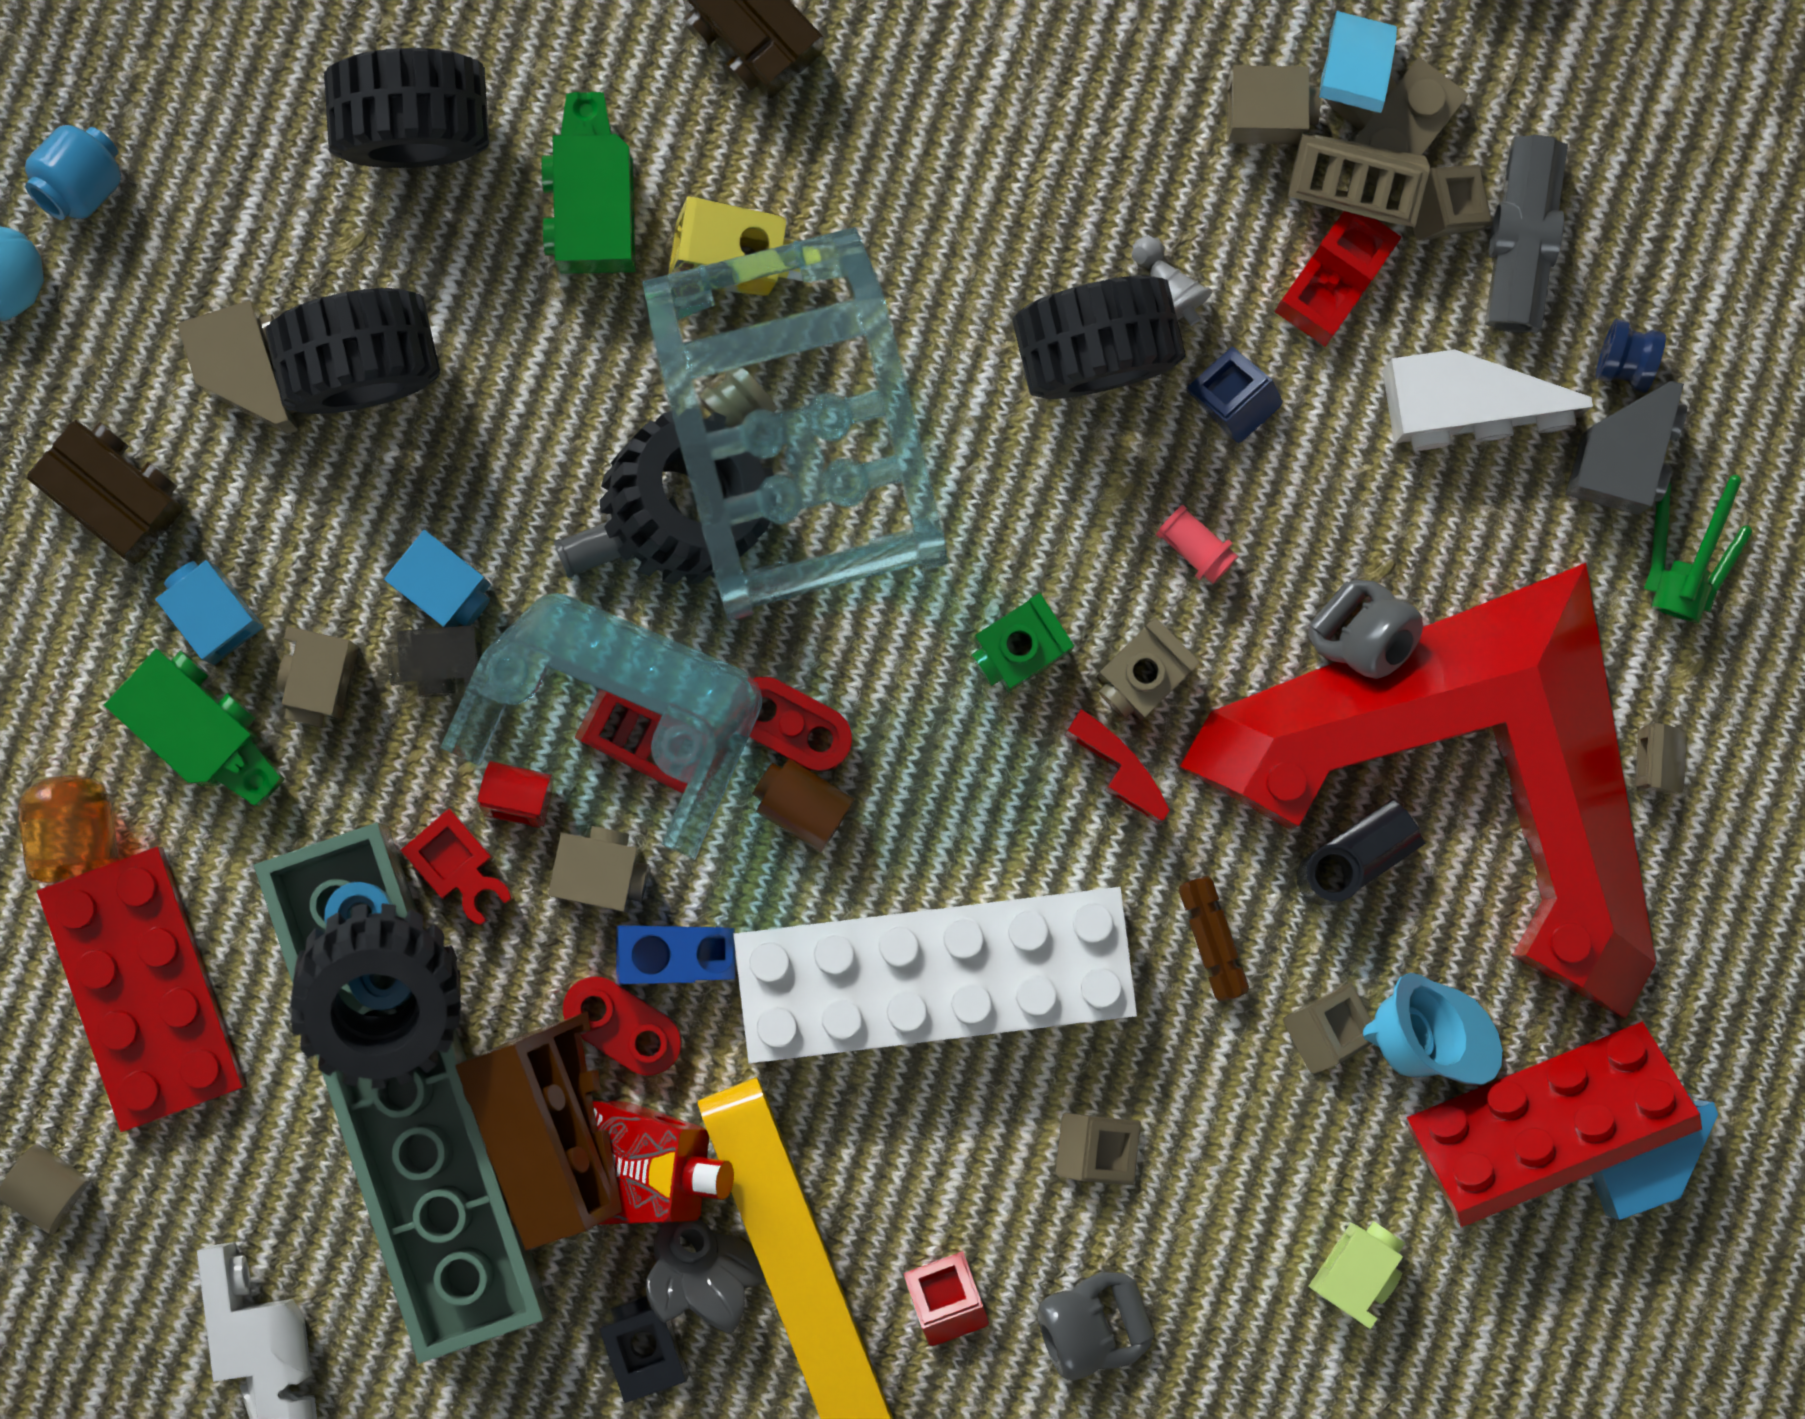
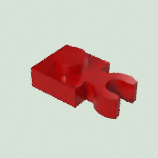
(452, 860)

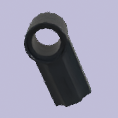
(1362, 852)

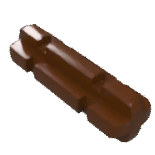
(1213, 938)

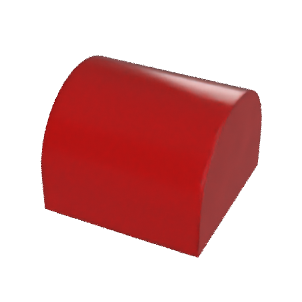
(515, 794)

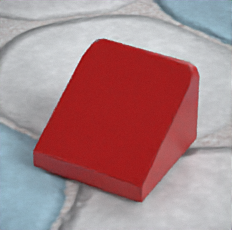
(946, 1299)

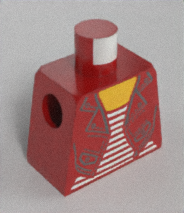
(660, 1164)

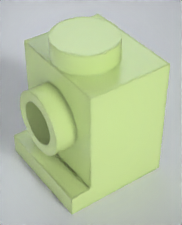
(1360, 1271)

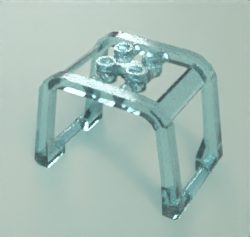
(826, 416)

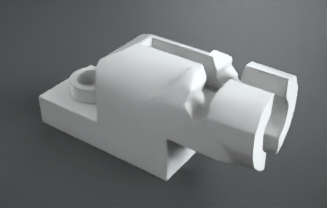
(254, 1340)

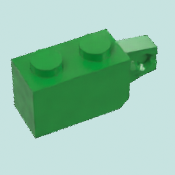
(591, 192)
(193, 729)

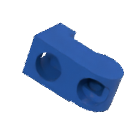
(674, 954)

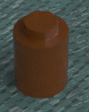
(802, 803)

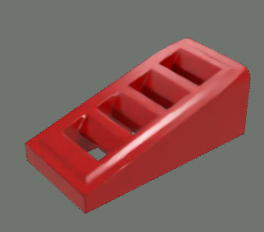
(595, 721)

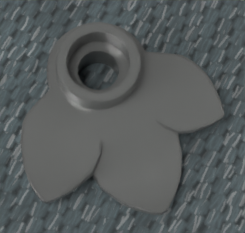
(704, 1281)

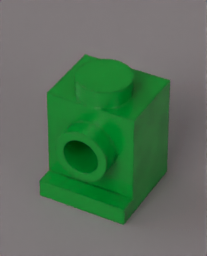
(1047, 640)

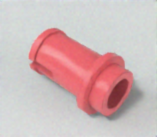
(1197, 545)

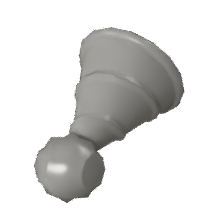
(1185, 292)

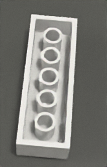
(934, 975)

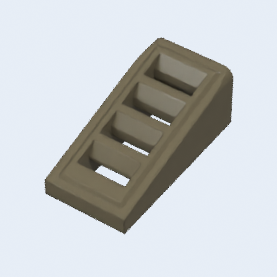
(1378, 206)

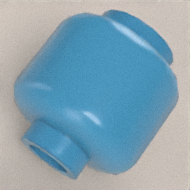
(72, 172)

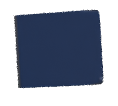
(1236, 394)

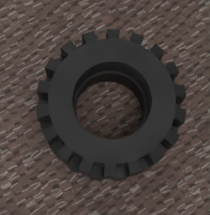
(406, 108)
(1098, 337)
(352, 350)
(648, 521)
(369, 1044)

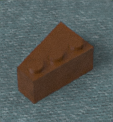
(543, 1131)

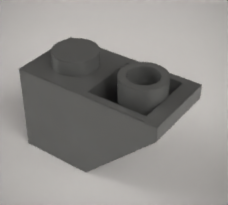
(1624, 454)

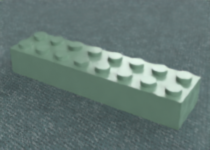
(414, 1143)

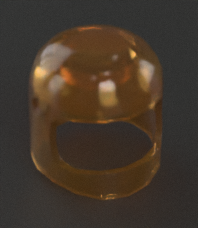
(66, 828)

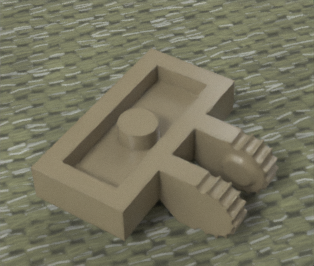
(1410, 116)

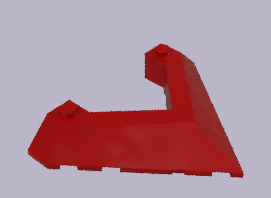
(1508, 665)

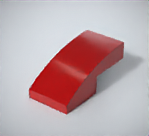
(1337, 275)
(1131, 781)

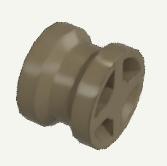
(736, 397)

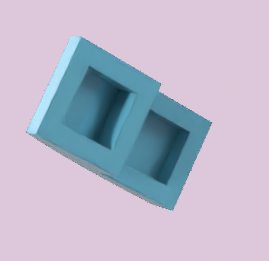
(1358, 62)

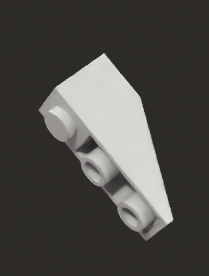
(1463, 394)

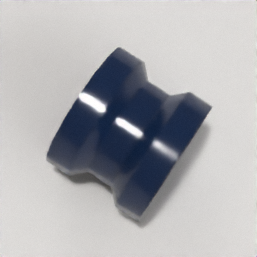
(1630, 356)

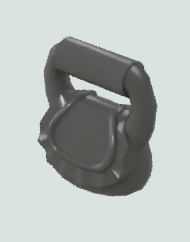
(1376, 638)
(1079, 1332)

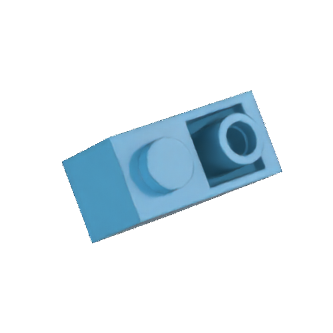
(1654, 1175)

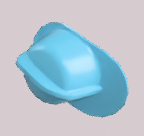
(1435, 1032)

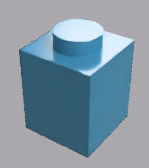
(440, 582)
(208, 610)

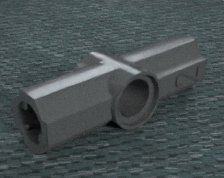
(1526, 234)

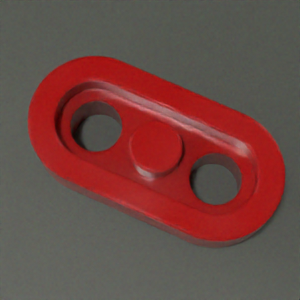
(793, 723)
(623, 1023)

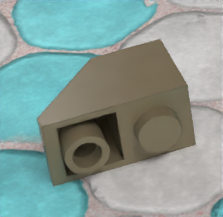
(235, 364)

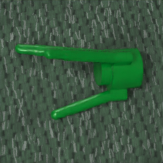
(1687, 587)

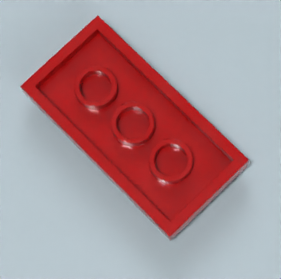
(141, 989)
(1553, 1123)

